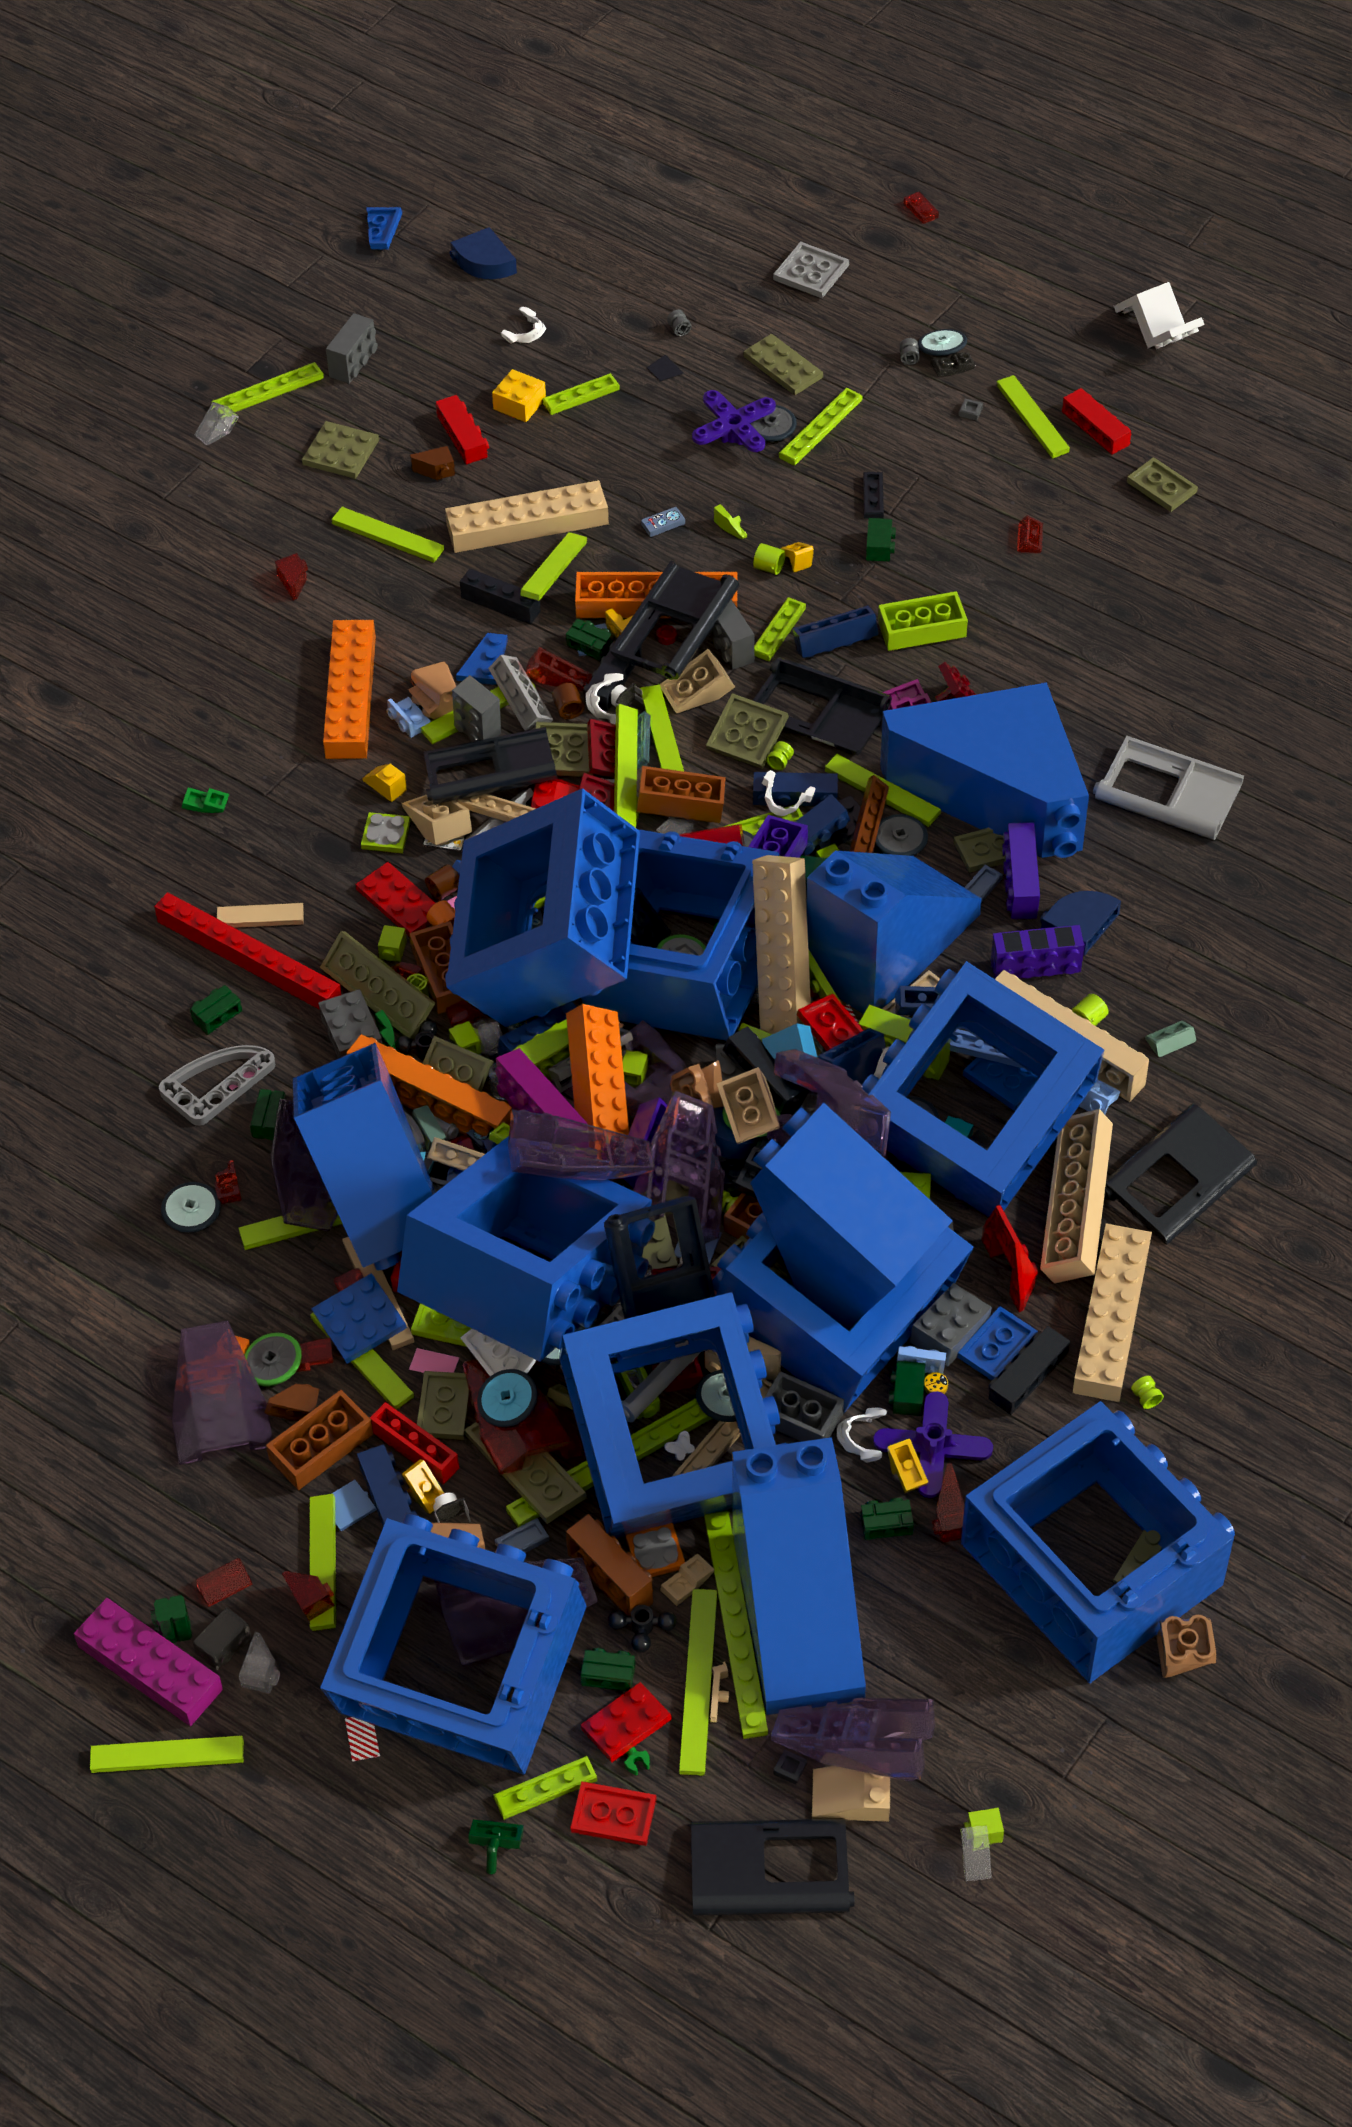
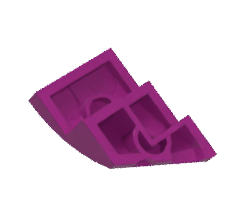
(907, 695)

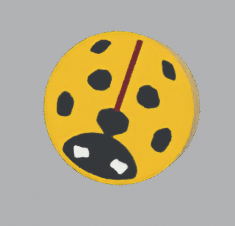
(935, 1382)

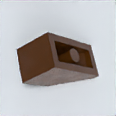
(433, 463)
(293, 1402)

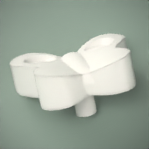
(680, 1446)

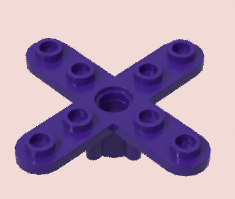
(733, 424)
(934, 1450)

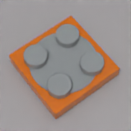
(656, 1549)

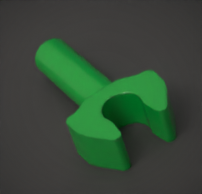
(633, 1756)

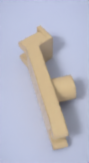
(719, 1672)

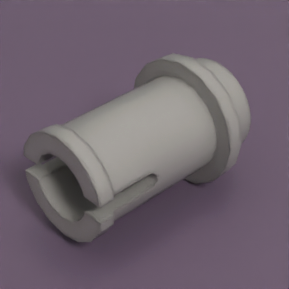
(449, 1130)

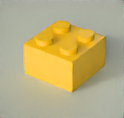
(518, 395)

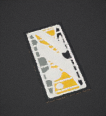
(454, 844)

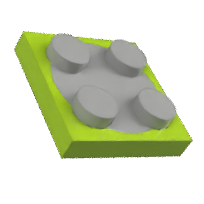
(385, 832)

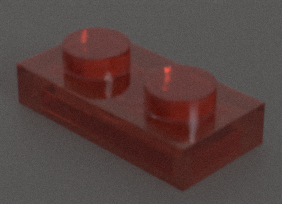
(921, 207)

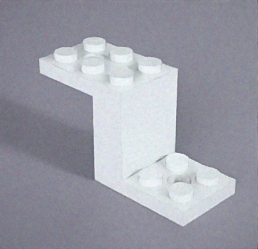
(1159, 316)

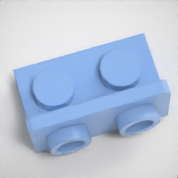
(407, 715)
(1100, 1097)
(933, 1358)

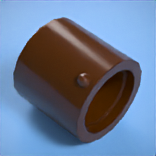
(568, 701)
(442, 882)

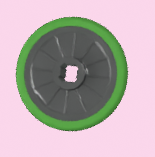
(285, 1354)

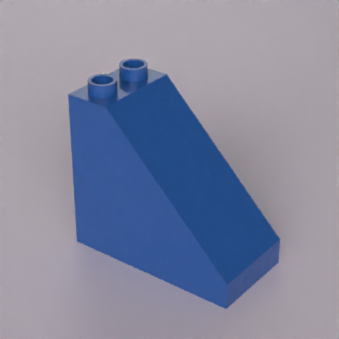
(991, 763)
(881, 922)
(363, 1151)
(842, 1214)
(797, 1574)

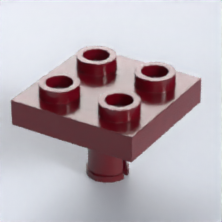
(957, 684)

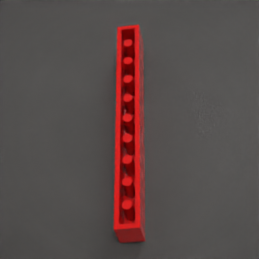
(245, 951)

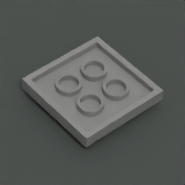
(811, 269)

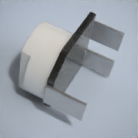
(625, 695)
(448, 1507)

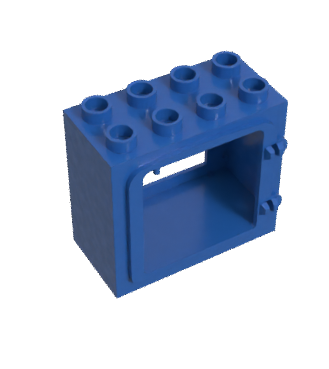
(586, 869)
(684, 990)
(1021, 1031)
(471, 1275)
(809, 1339)
(646, 1340)
(379, 1615)
(1084, 1627)

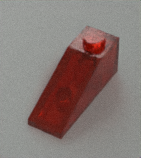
(555, 671)
(949, 1508)

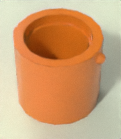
(441, 913)

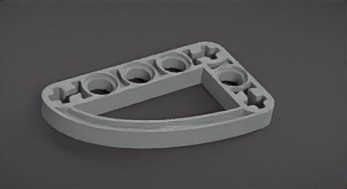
(254, 1053)

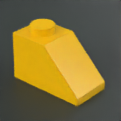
(387, 781)

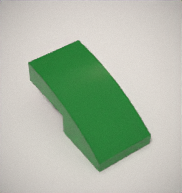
(209, 802)
(385, 1028)

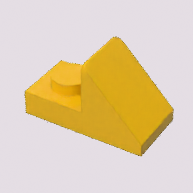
(800, 555)
(615, 622)
(906, 1465)
(422, 1485)

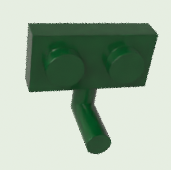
(494, 1836)

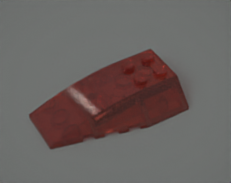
(539, 1433)

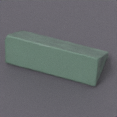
(1171, 1038)
(428, 1125)

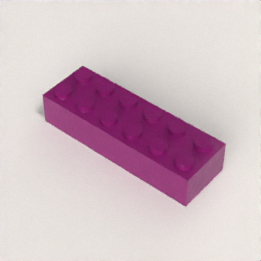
(529, 1089)
(148, 1661)

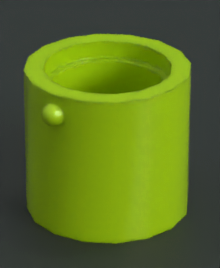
(769, 559)
(1091, 1008)

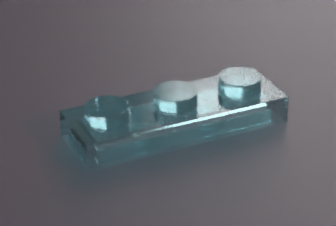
(643, 739)

